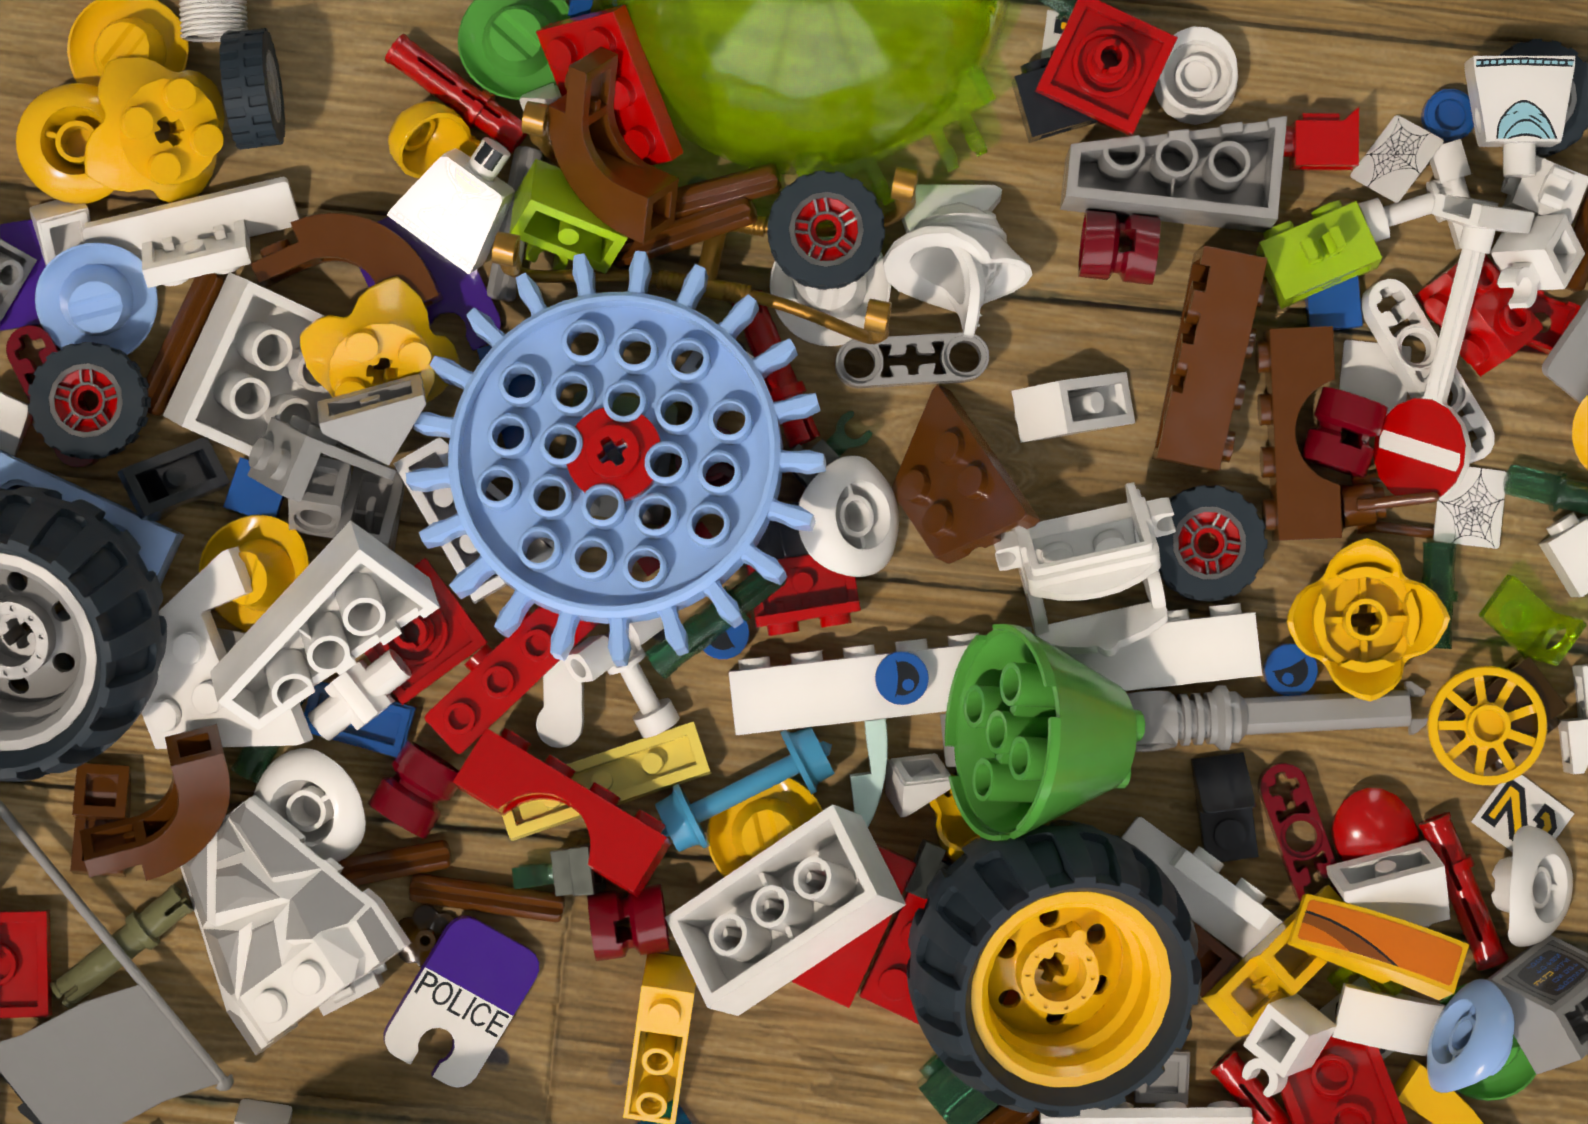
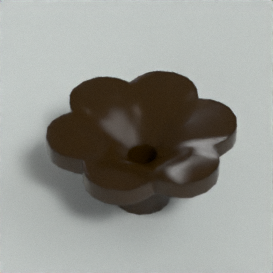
(423, 923)

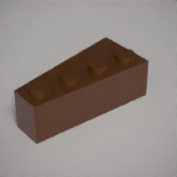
(1209, 358)

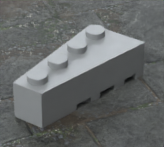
(1184, 176)

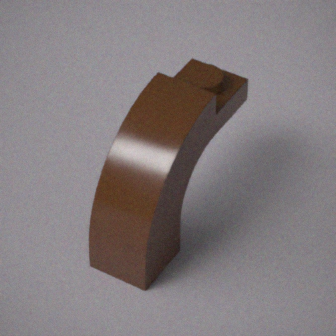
(599, 162)
(351, 241)
(177, 824)

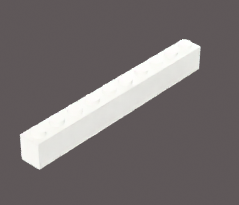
(845, 689)

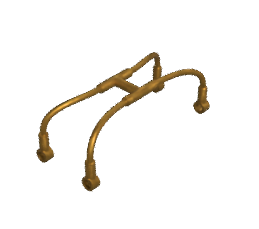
(877, 317)

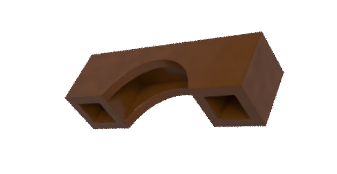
(1294, 367)

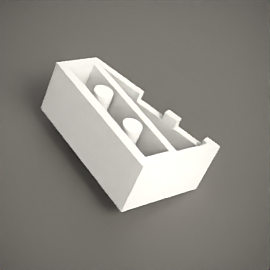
(440, 505)

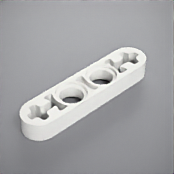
(1415, 375)

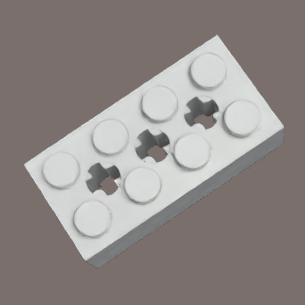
(785, 910)

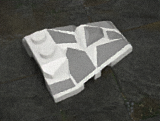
(281, 923)

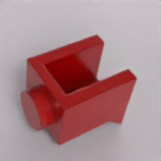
(1323, 142)

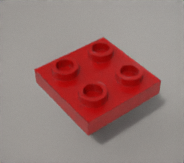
(1106, 64)
(432, 643)

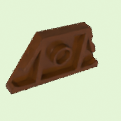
(956, 484)

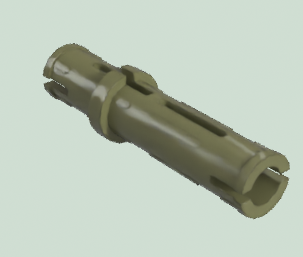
(139, 932)

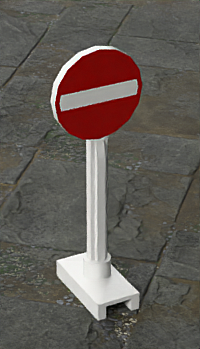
(1424, 439)

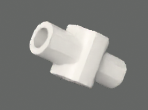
(359, 694)

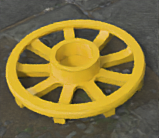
(1486, 725)

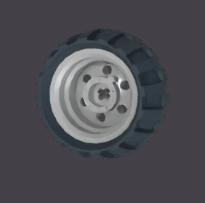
(107, 628)

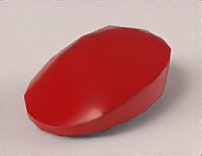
(1372, 824)

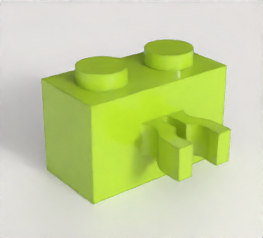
(556, 221)
(1318, 252)

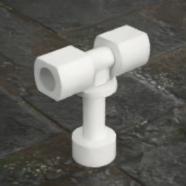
(1449, 169)
(593, 658)

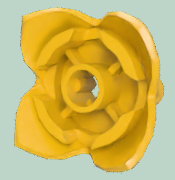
(124, 146)
(384, 324)
(1406, 625)

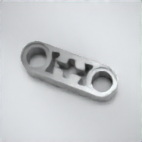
(923, 347)

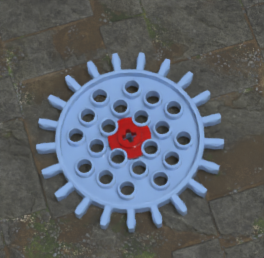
(688, 563)

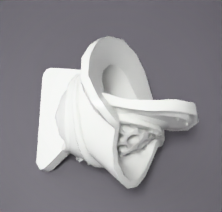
(955, 252)

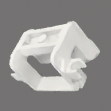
(1090, 559)

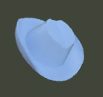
(96, 297)
(1470, 1037)

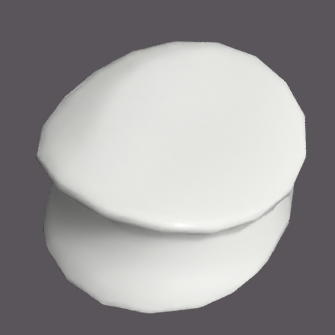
(1198, 76)

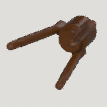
(1365, 504)

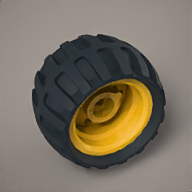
(1107, 1037)

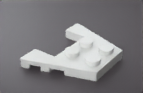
(184, 687)

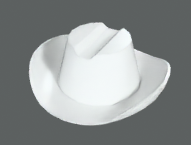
(843, 303)
(853, 518)
(316, 800)
(1533, 886)

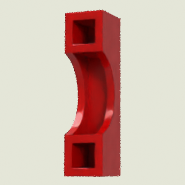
(507, 776)

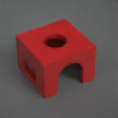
(1560, 316)

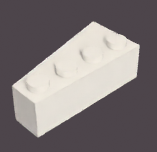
(320, 624)

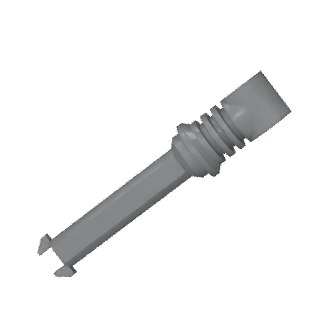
(1227, 717)

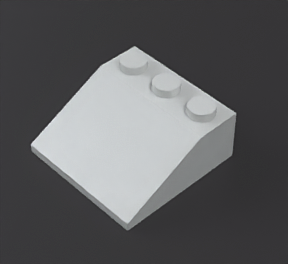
(247, 368)

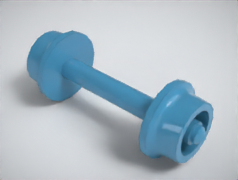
(684, 819)

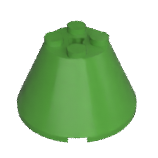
(1033, 733)

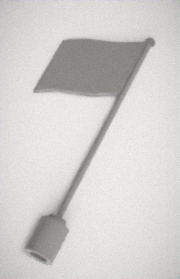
(107, 1053)

